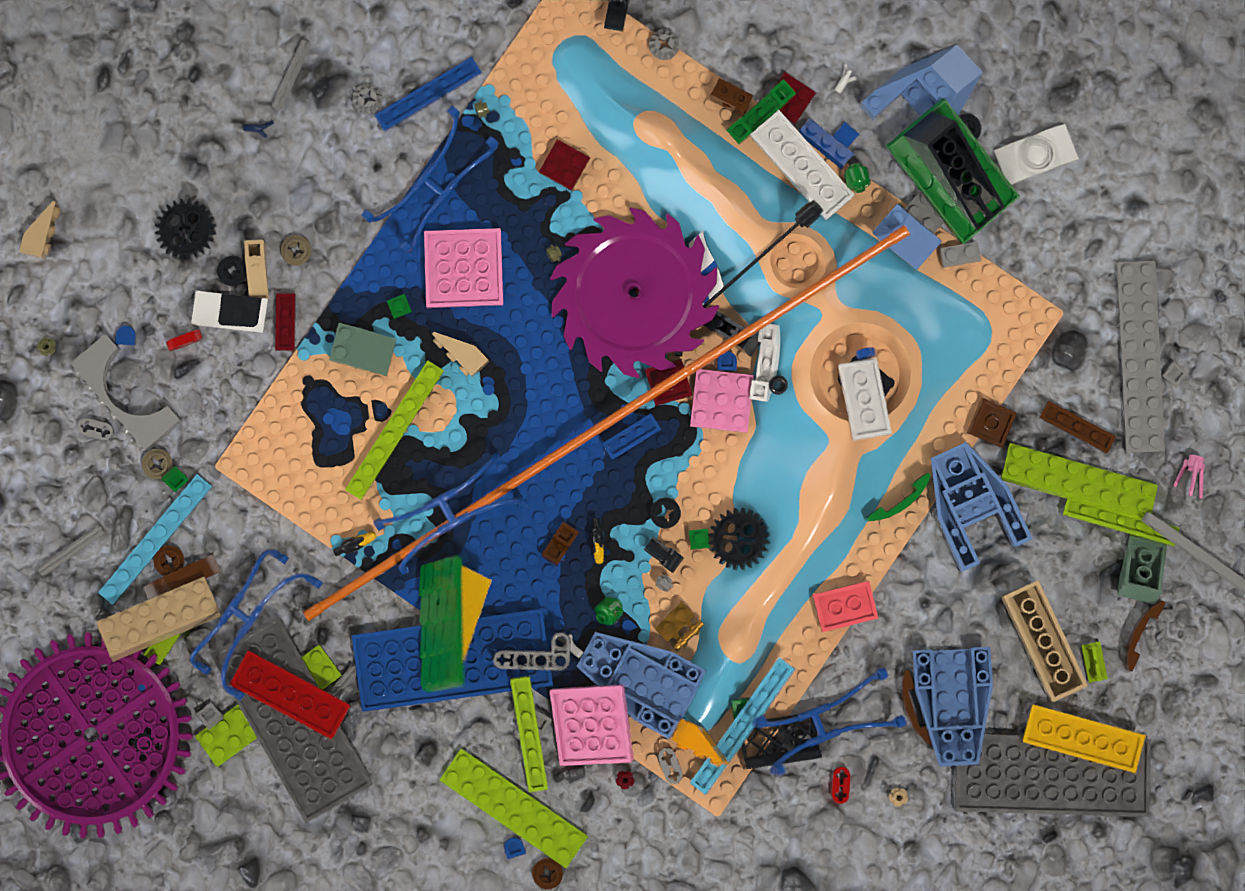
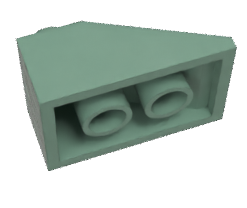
(362, 349)
(1142, 570)

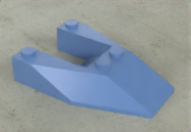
(922, 84)
(967, 494)

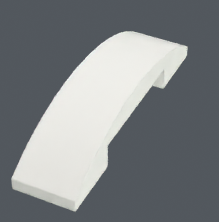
(767, 362)

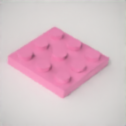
(721, 401)

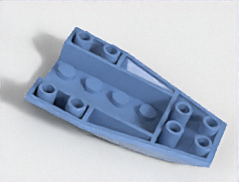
(655, 680)
(954, 700)

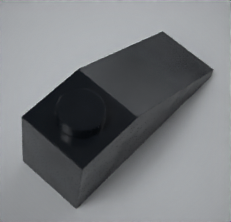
(726, 328)

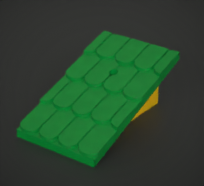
(448, 616)

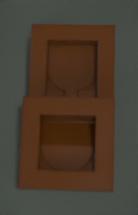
(559, 544)

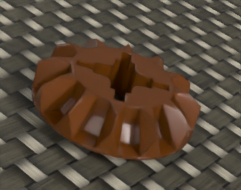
(160, 559)
(543, 882)

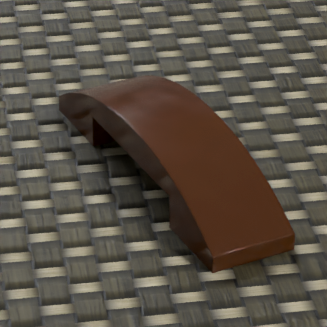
(205, 568)
(1131, 656)
(906, 685)

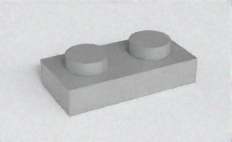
(960, 254)

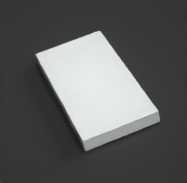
(864, 399)

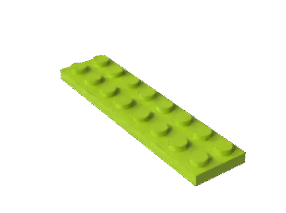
(1078, 482)
(235, 732)
(513, 808)

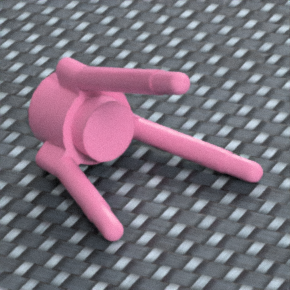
(1194, 465)

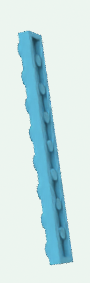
(155, 539)
(742, 725)

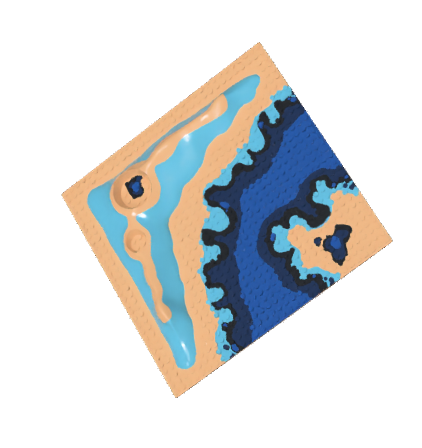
(662, 150)

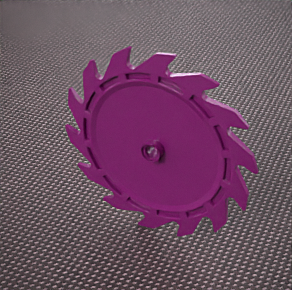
(643, 325)

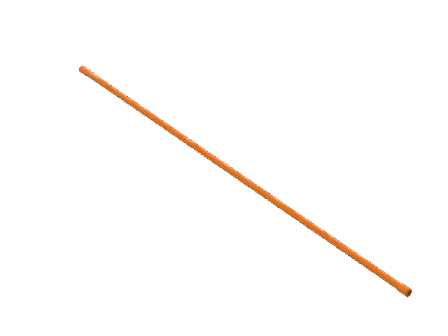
(893, 238)

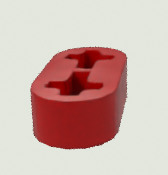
(184, 340)
(845, 786)

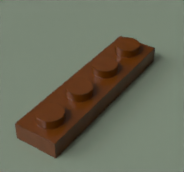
(1077, 427)

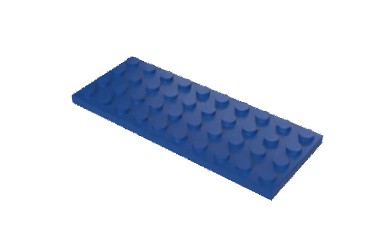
(391, 662)

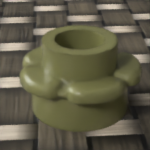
(481, 109)
(553, 253)
(51, 346)

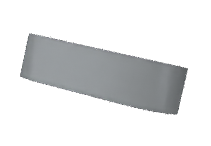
(95, 434)
(674, 763)

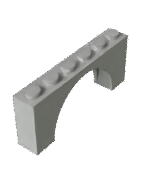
(93, 368)

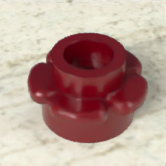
(630, 780)

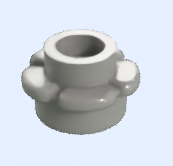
(664, 583)

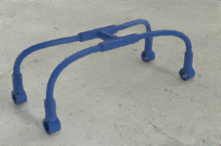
(425, 179)
(442, 501)
(249, 620)
(760, 721)

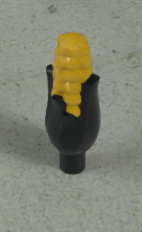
(597, 540)
(353, 544)

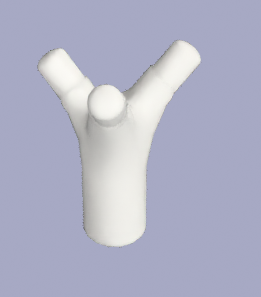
(844, 80)
(575, 650)

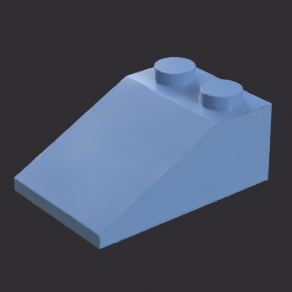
(917, 245)

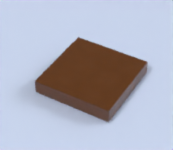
(991, 422)

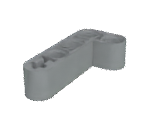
(532, 656)

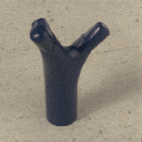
(257, 128)

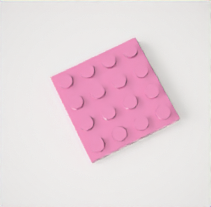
(463, 268)
(591, 725)

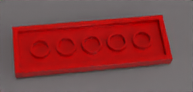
(290, 694)

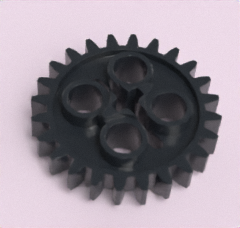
(202, 226)
(741, 521)

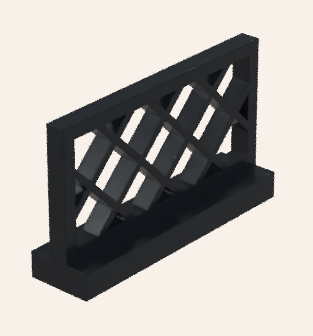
(769, 759)

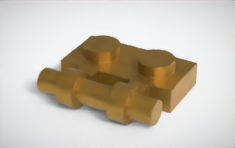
(675, 622)

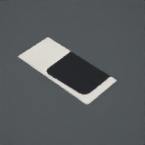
(229, 311)

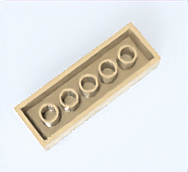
(158, 619)
(1044, 641)

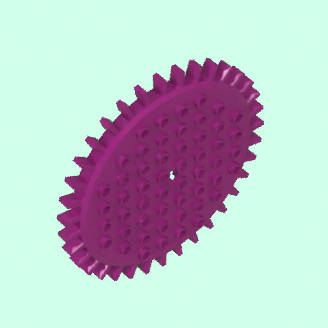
(16, 735)

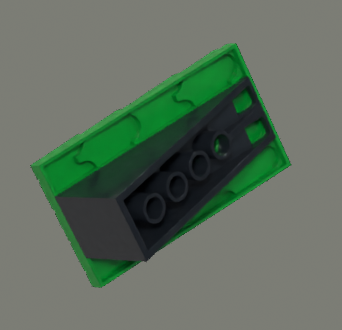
(952, 171)

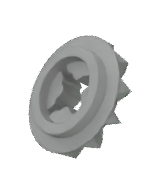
(665, 53)
(371, 106)

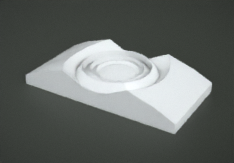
(1036, 154)

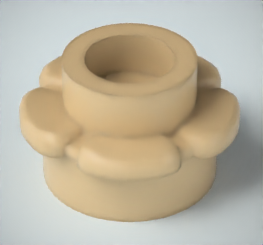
(903, 797)

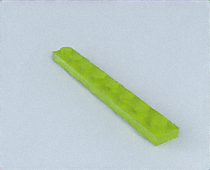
(394, 430)

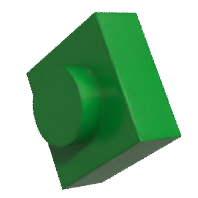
(399, 306)
(175, 479)
(699, 539)
(737, 706)

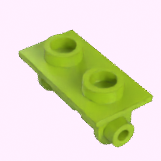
(1094, 662)

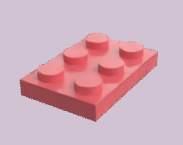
(845, 606)

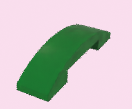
(761, 112)
(918, 485)

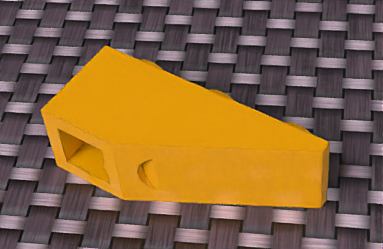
(697, 739)

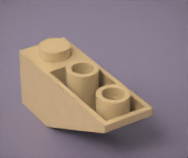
(38, 235)
(256, 268)
(466, 354)

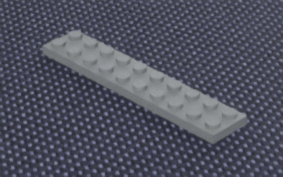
(1140, 357)

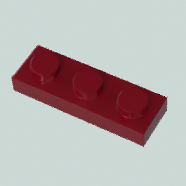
(285, 322)

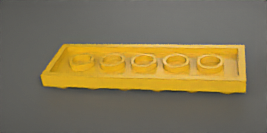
(1083, 738)

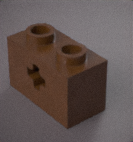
(731, 97)

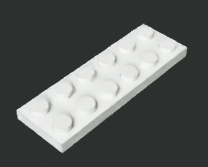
(802, 164)

